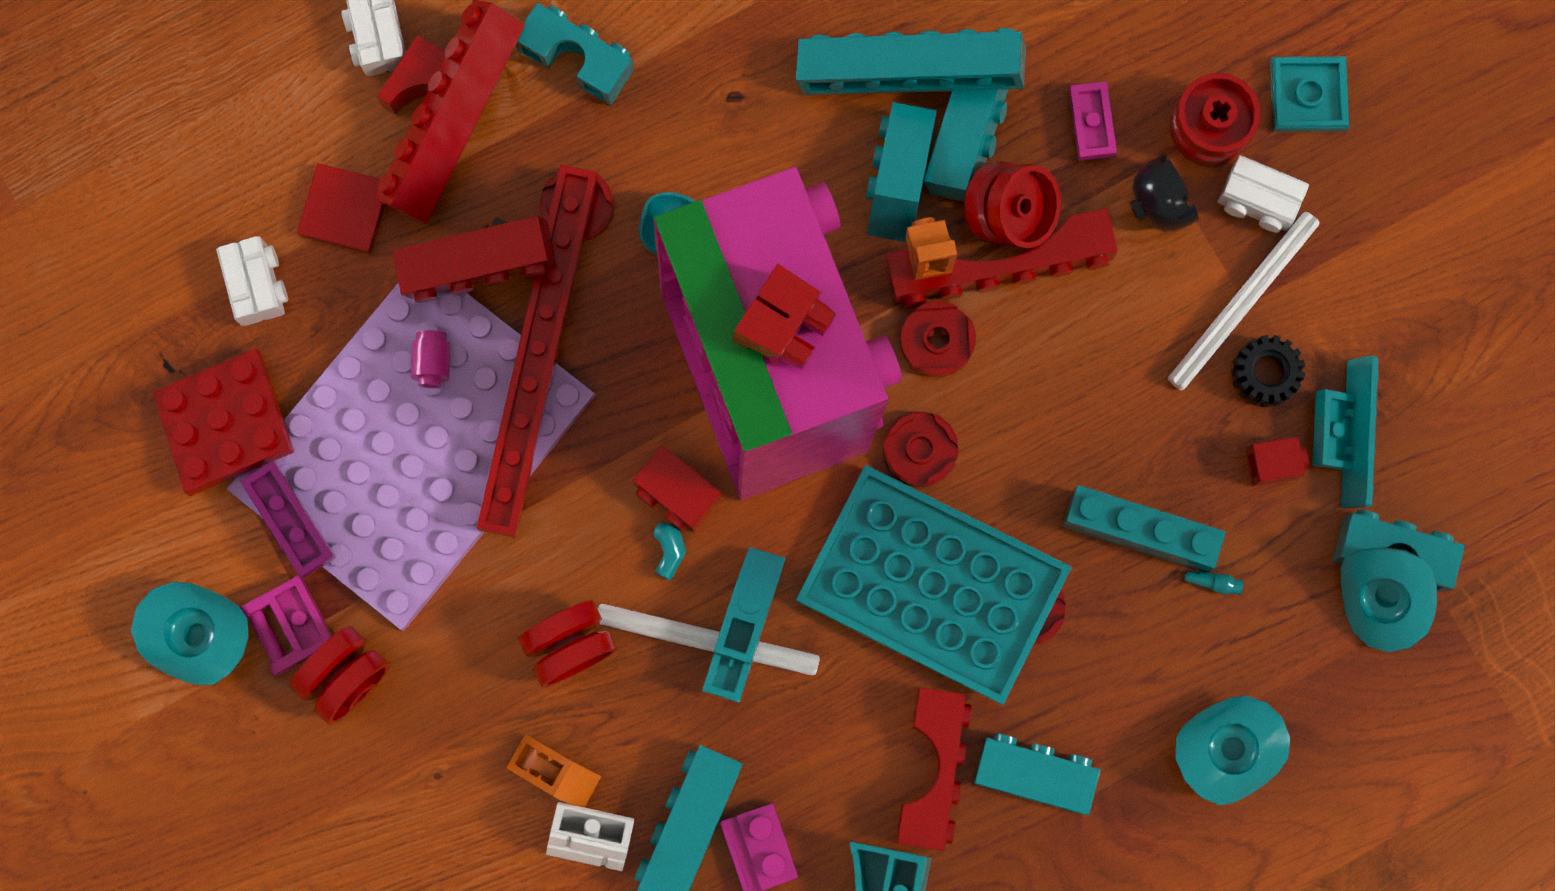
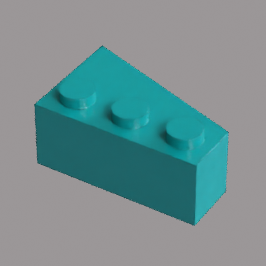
(900, 170)
(888, 869)

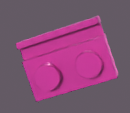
(759, 849)

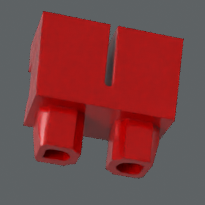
(778, 316)

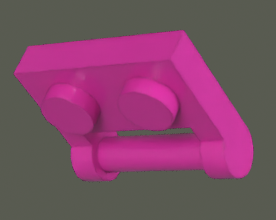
(298, 619)

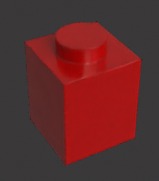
(1276, 461)

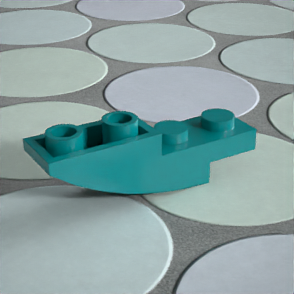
(743, 625)

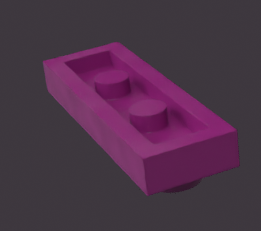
(287, 519)

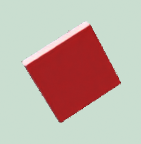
(342, 209)

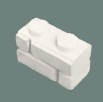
(376, 35)
(1262, 194)
(252, 281)
(590, 836)

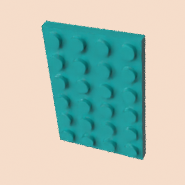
(934, 584)

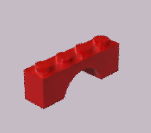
(940, 719)

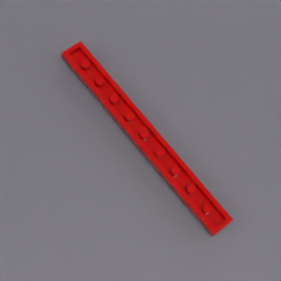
(537, 355)

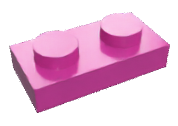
(1092, 121)

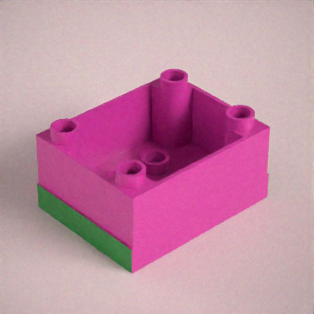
(767, 416)

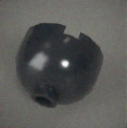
(1162, 197)

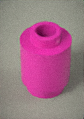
(430, 358)

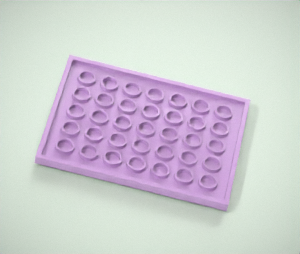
(405, 467)

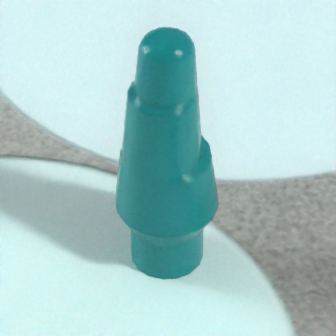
(1217, 582)

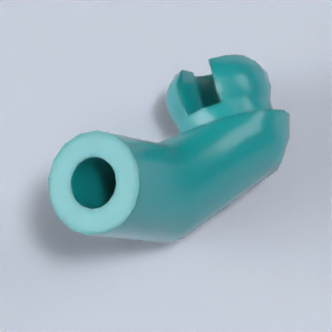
(673, 549)

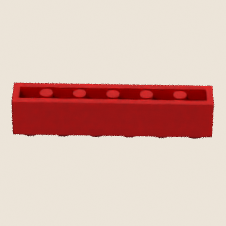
(449, 110)

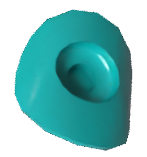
(1388, 597)
(190, 632)
(1232, 749)

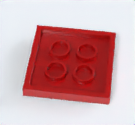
(223, 422)

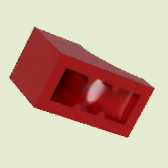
(411, 75)

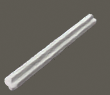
(1243, 301)
(702, 638)

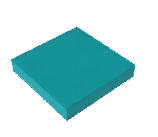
(1309, 94)

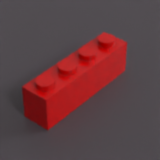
(474, 258)

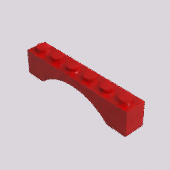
(1079, 242)

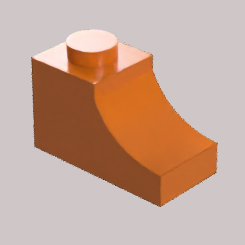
(930, 248)
(553, 772)

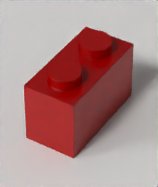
(676, 489)

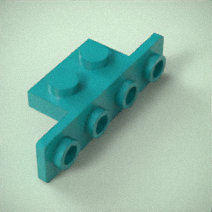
(1347, 431)

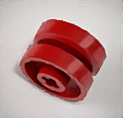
(1235, 123)
(1012, 204)
(565, 639)
(339, 675)

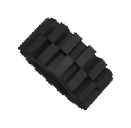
(1287, 359)

